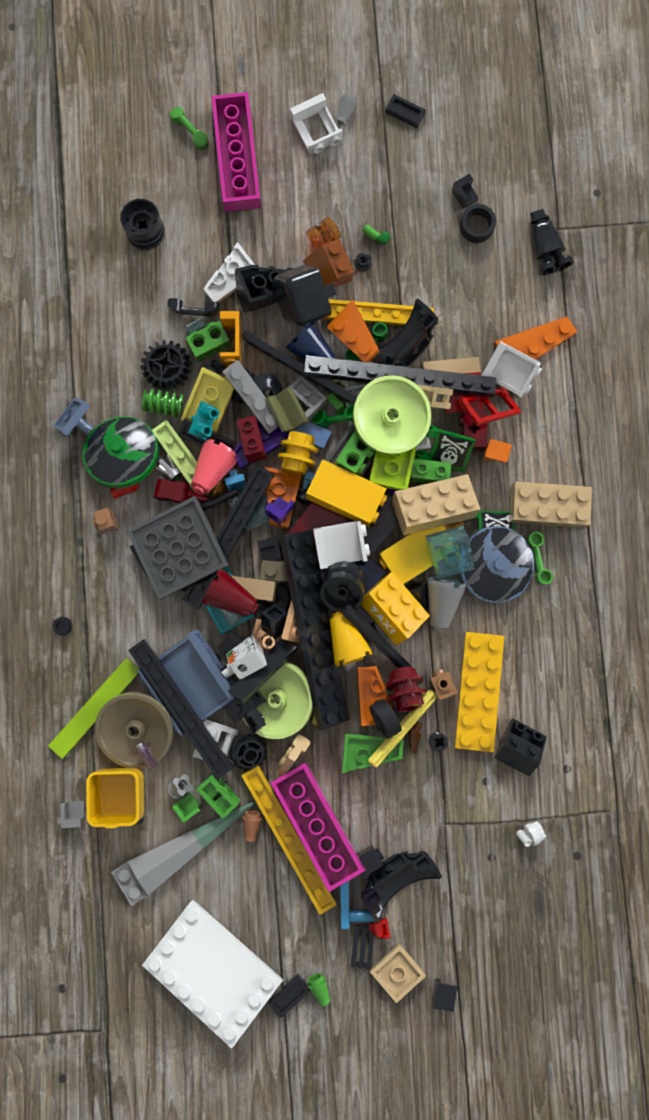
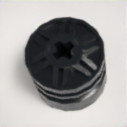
(142, 224)

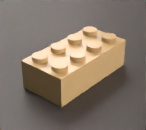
(435, 504)
(550, 504)

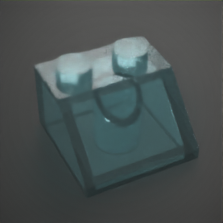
(450, 552)

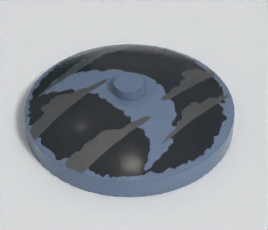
(501, 565)

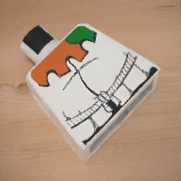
(244, 659)

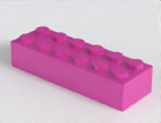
(236, 152)
(318, 827)

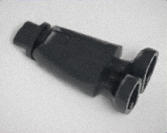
(547, 242)

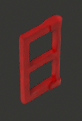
(464, 403)

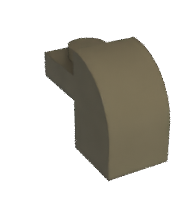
(274, 571)

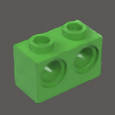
(210, 346)
(352, 452)
(429, 471)
(218, 795)

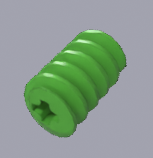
(162, 403)

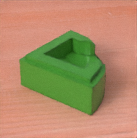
(332, 399)

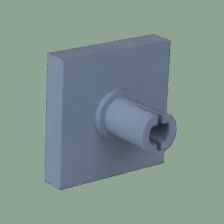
(73, 418)

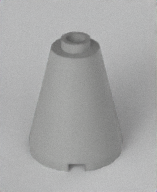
(443, 601)

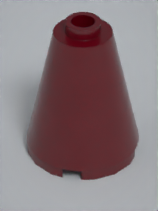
(229, 595)

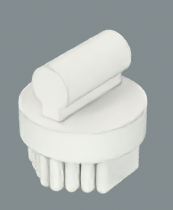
(532, 834)

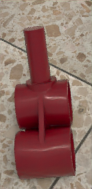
(175, 491)

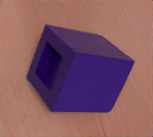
(279, 510)

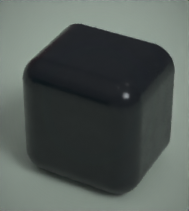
(303, 295)

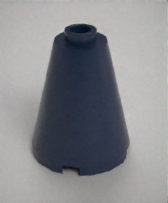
(310, 343)

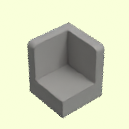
(72, 814)

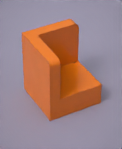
(497, 451)

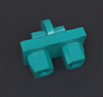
(203, 420)

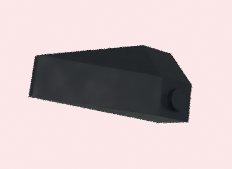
(255, 286)

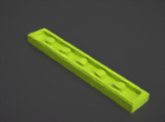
(87, 715)

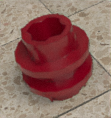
(404, 685)

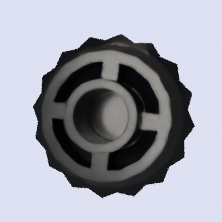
(248, 751)

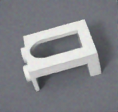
(307, 109)

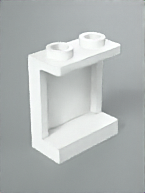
(512, 369)

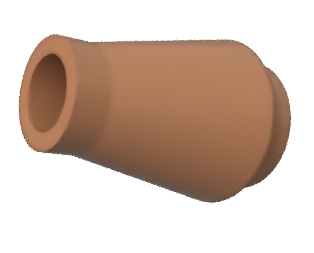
(251, 824)

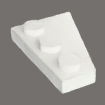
(223, 281)

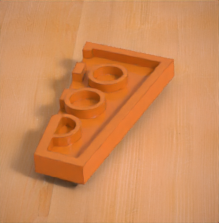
(542, 338)

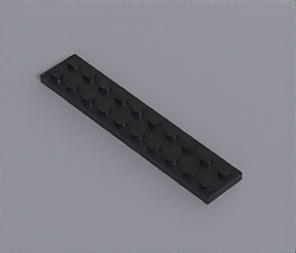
(314, 629)

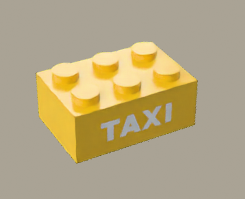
(394, 608)

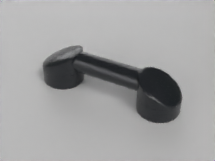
(210, 309)

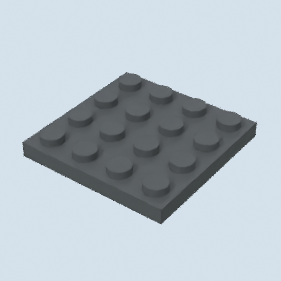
(177, 548)

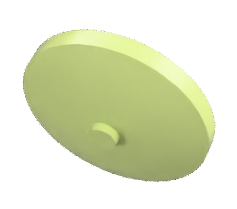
(392, 415)
(286, 704)

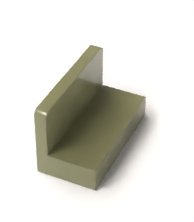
(287, 410)

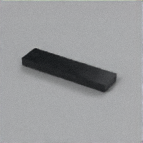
(275, 659)

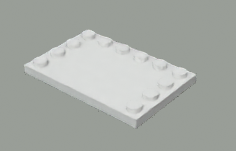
(212, 973)

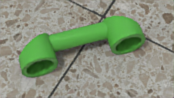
(199, 137)
(542, 576)

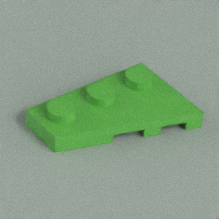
(361, 747)

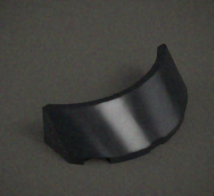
(411, 340)
(393, 876)

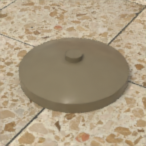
(128, 722)

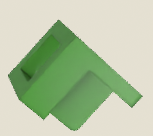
(187, 807)

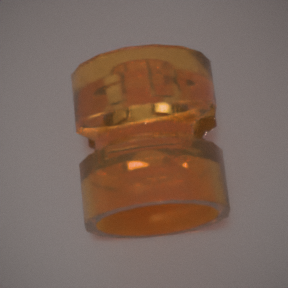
(324, 233)

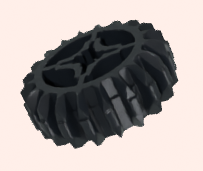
(152, 360)

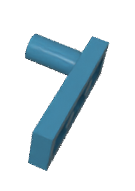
(351, 915)

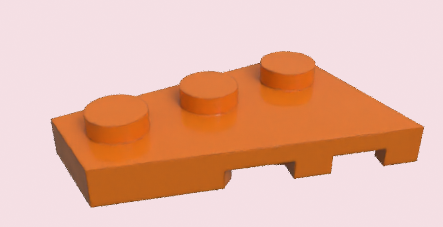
(353, 332)
(284, 486)
(370, 690)

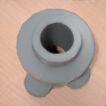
(179, 786)

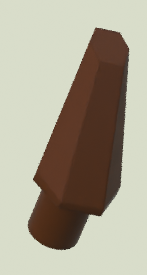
(414, 736)

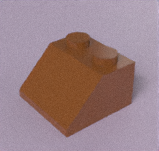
(331, 263)

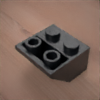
(521, 747)

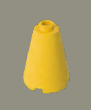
(347, 641)

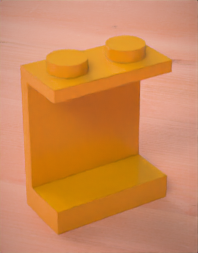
(232, 322)

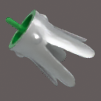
(168, 469)

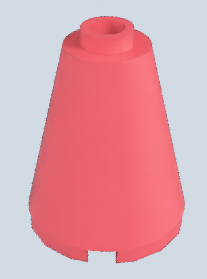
(212, 466)

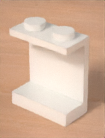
(341, 543)

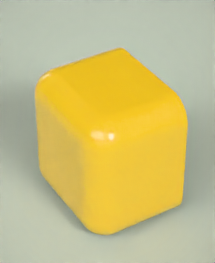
(115, 797)

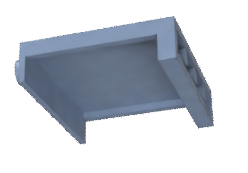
(196, 674)

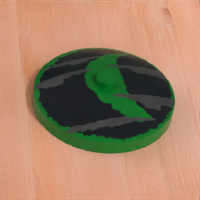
(120, 452)

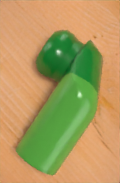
(375, 235)

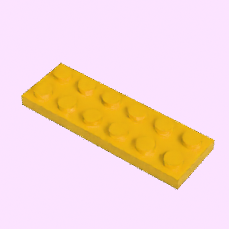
(479, 692)

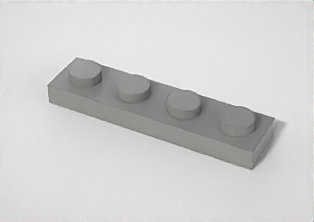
(251, 395)

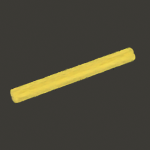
(406, 724)

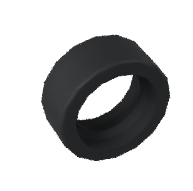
(486, 212)
(385, 718)

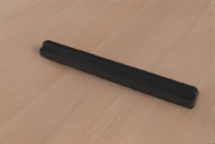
(373, 636)

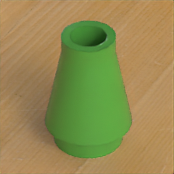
(318, 986)

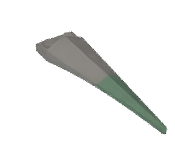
(149, 870)

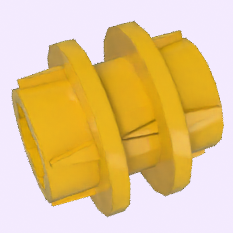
(298, 453)

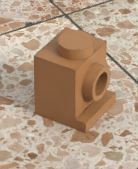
(104, 520)
(447, 691)

